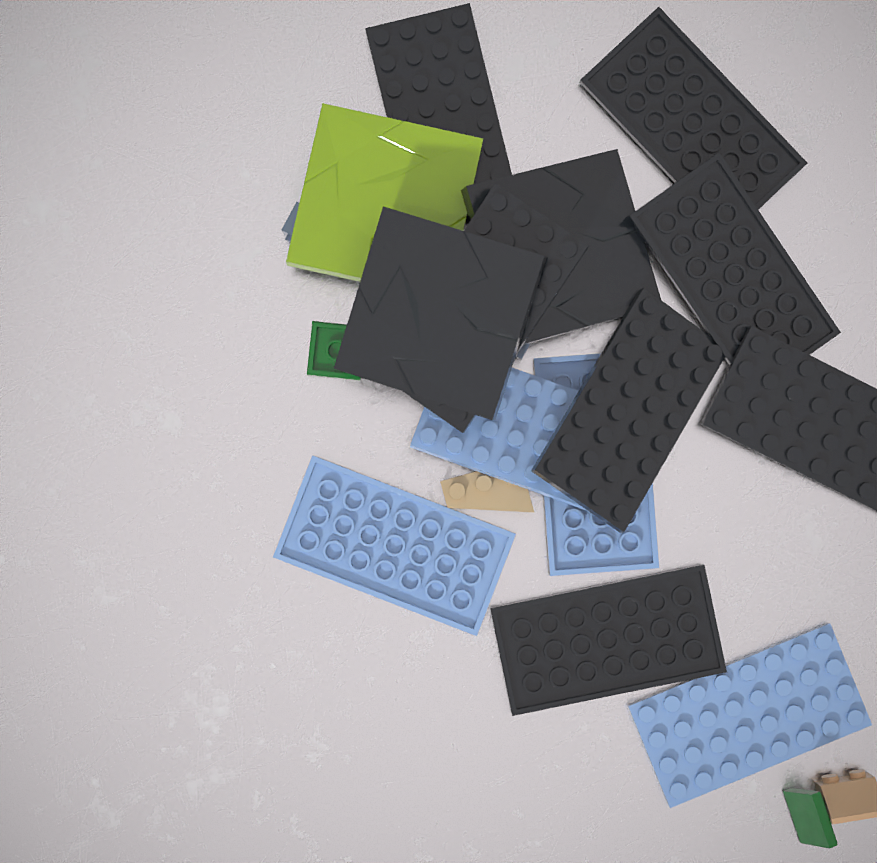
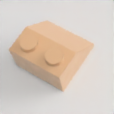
(849, 796)

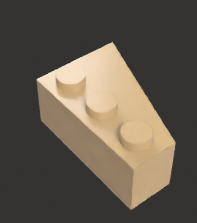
(485, 493)

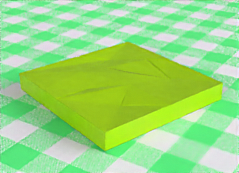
(368, 164)

